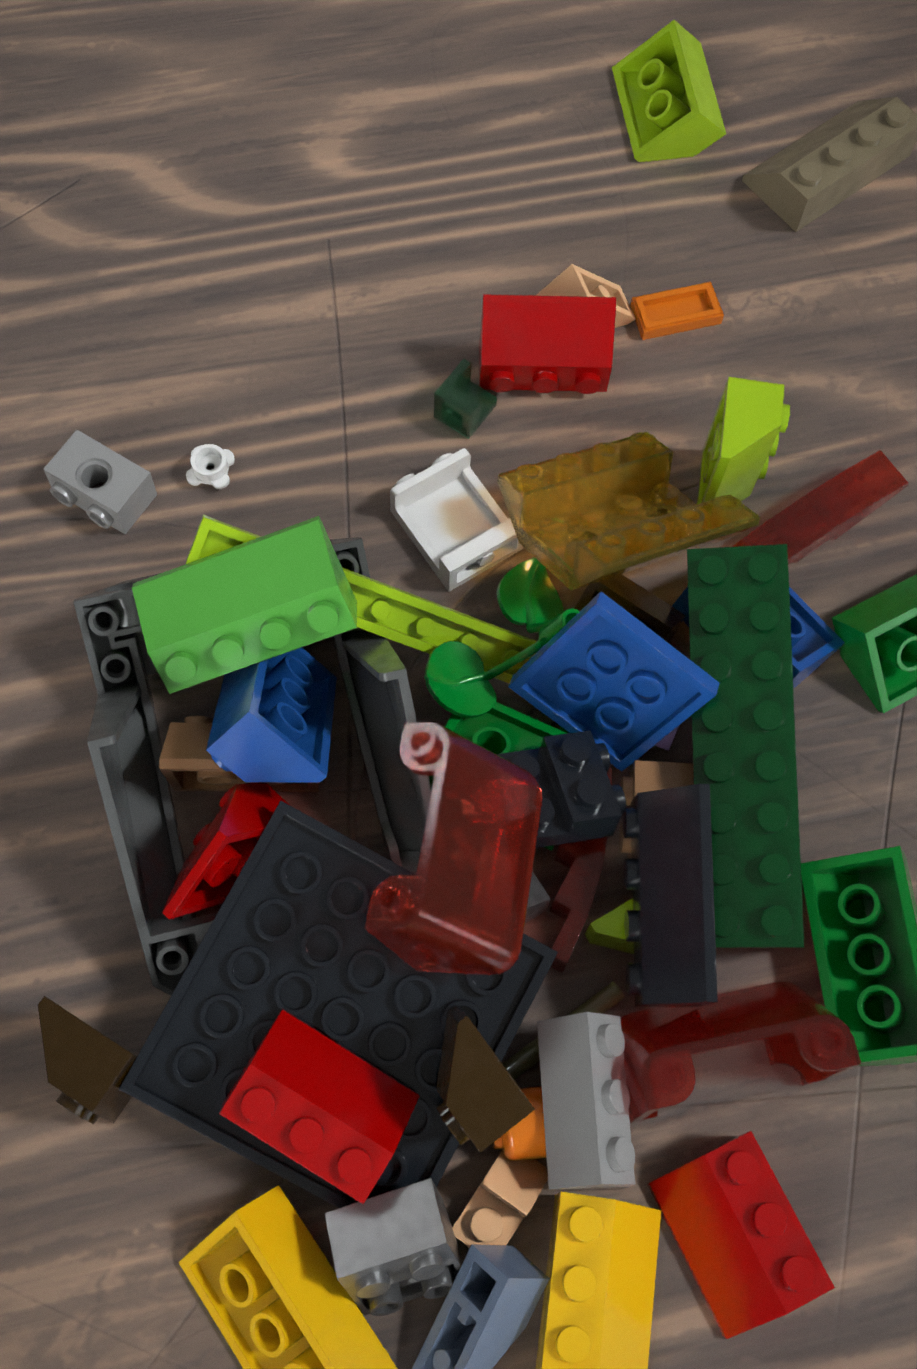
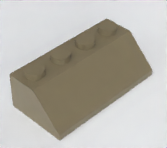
(835, 160)

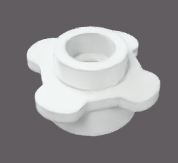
(210, 455)

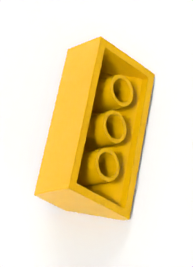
(599, 1284)
(279, 1293)

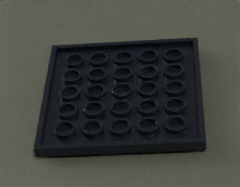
(301, 944)

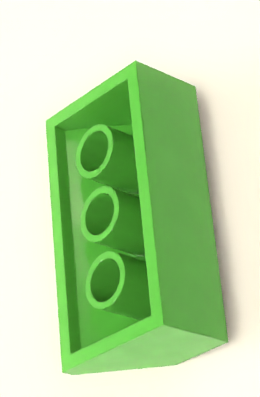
(244, 605)

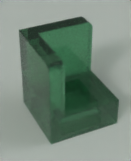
(461, 402)

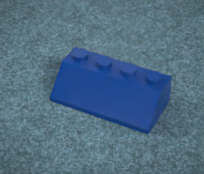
(275, 720)

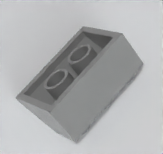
(585, 1103)

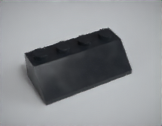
(671, 898)

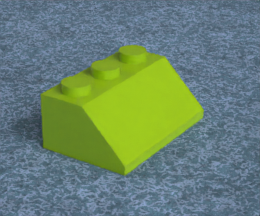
(668, 97)
(742, 438)

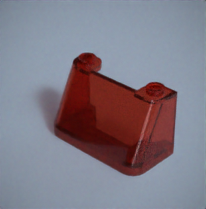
(473, 863)
(787, 1018)

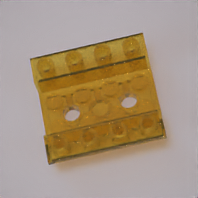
(612, 511)

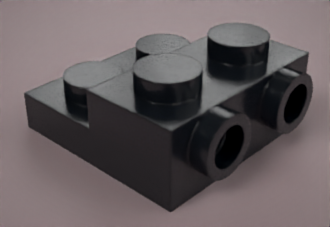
(574, 787)

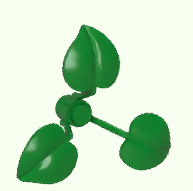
(456, 671)

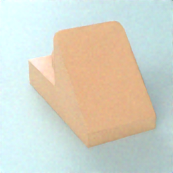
(501, 1202)

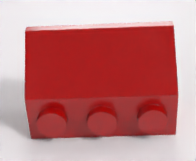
(546, 343)
(321, 1106)
(740, 1236)

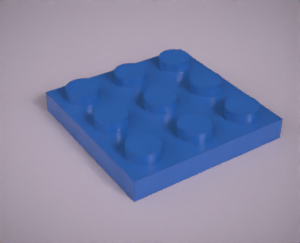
(613, 679)

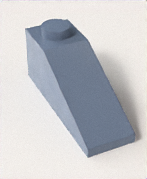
(483, 1309)

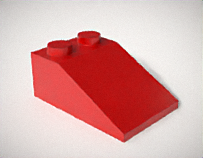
(222, 848)

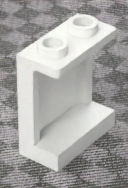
(453, 519)

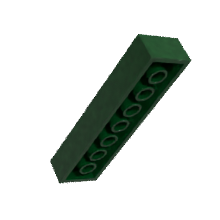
(748, 741)

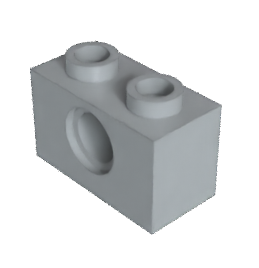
(87, 462)

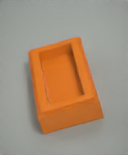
(676, 310)

